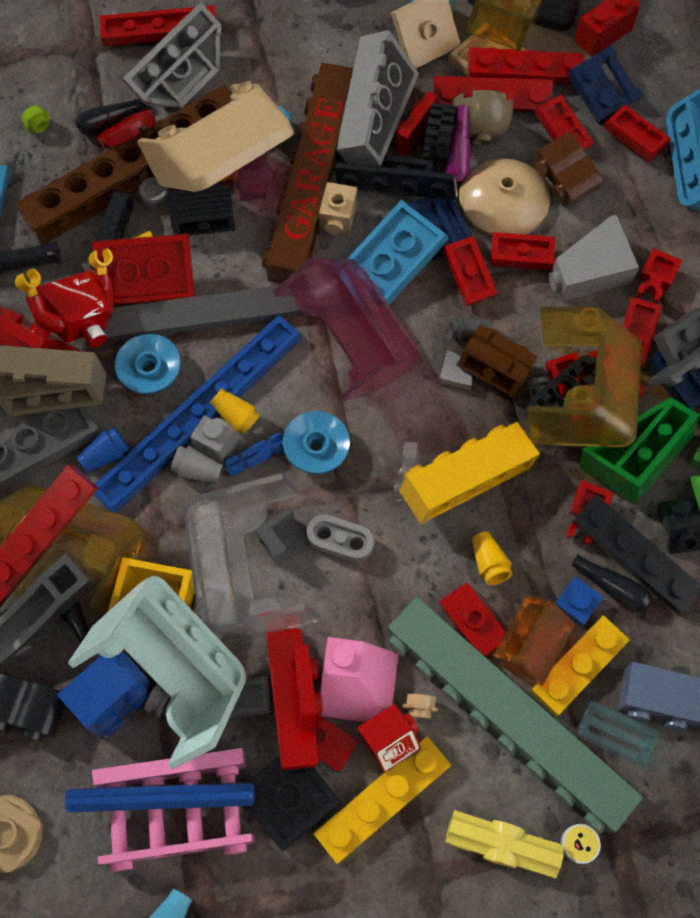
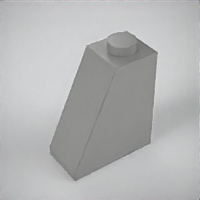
(595, 263)

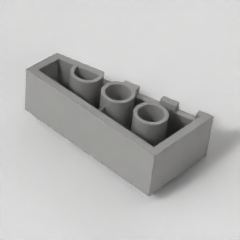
(375, 99)

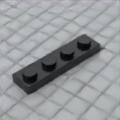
(637, 555)

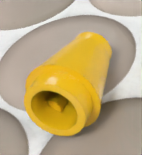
(235, 411)
(490, 559)

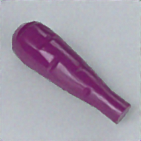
(459, 149)

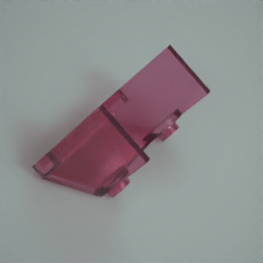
(357, 319)

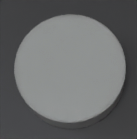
(152, 194)

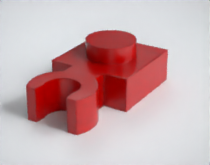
(658, 274)
(582, 496)

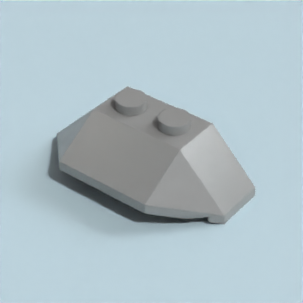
(179, 62)

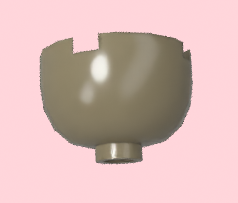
(487, 115)

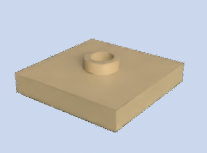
(426, 30)

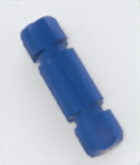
(254, 454)

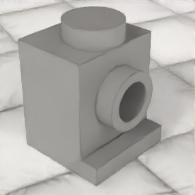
(214, 439)

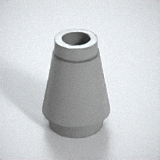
(195, 465)

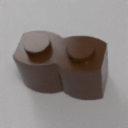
(568, 170)

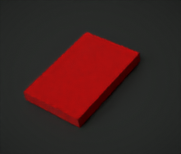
(149, 268)

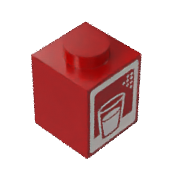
(390, 737)

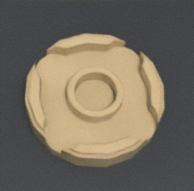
(19, 833)

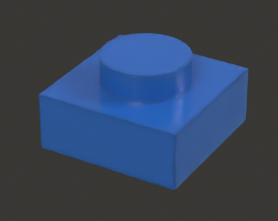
(579, 601)

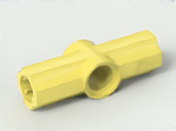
(505, 844)

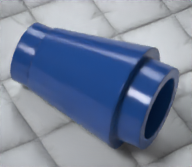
(103, 450)

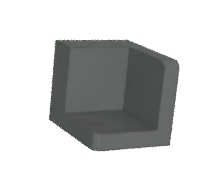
(281, 536)

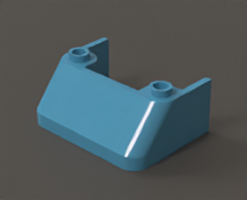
(684, 129)

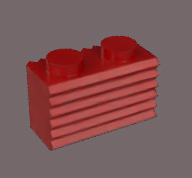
(606, 24)

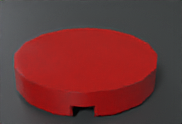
(126, 129)

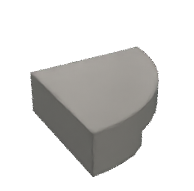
(453, 374)

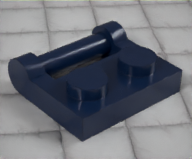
(598, 90)

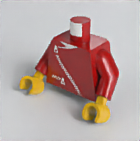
(73, 305)

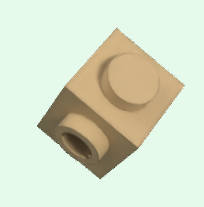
(338, 209)

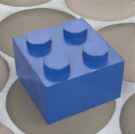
(107, 694)

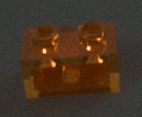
(534, 640)

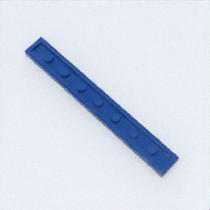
(160, 446)

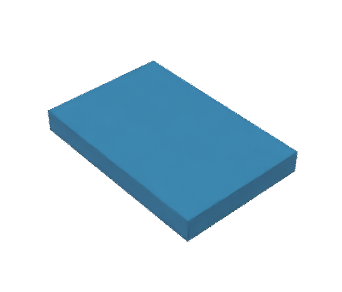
(398, 249)

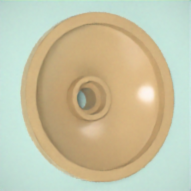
(503, 209)

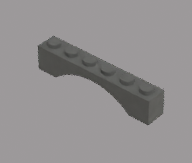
(43, 603)

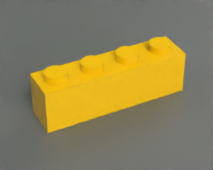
(468, 472)

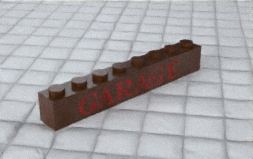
(312, 168)

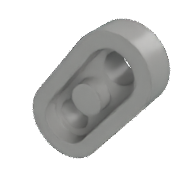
(341, 536)

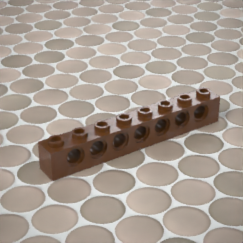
(115, 169)

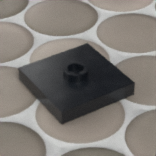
(290, 801)

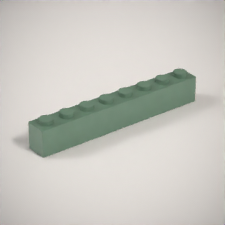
(513, 716)

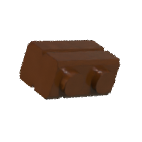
(496, 360)

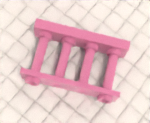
(154, 773)

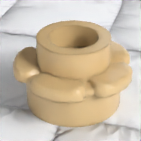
(420, 705)

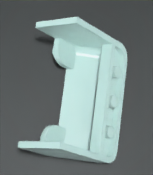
(179, 656)

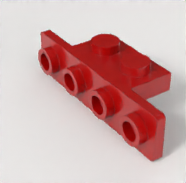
(21, 333)
(294, 698)

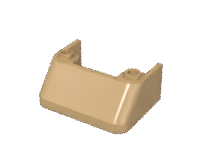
(217, 143)

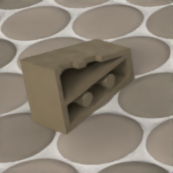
(49, 380)

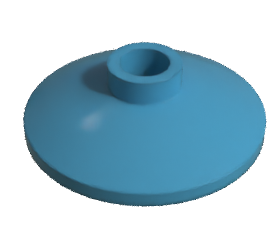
(144, 352)
(316, 428)

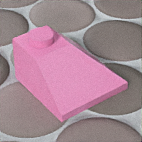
(357, 680)

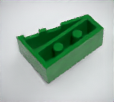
(636, 467)

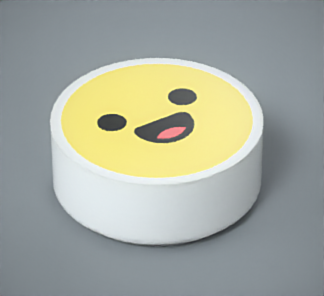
(580, 844)

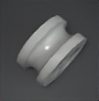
(158, 702)

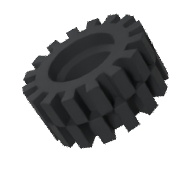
(439, 131)

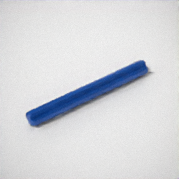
(159, 797)

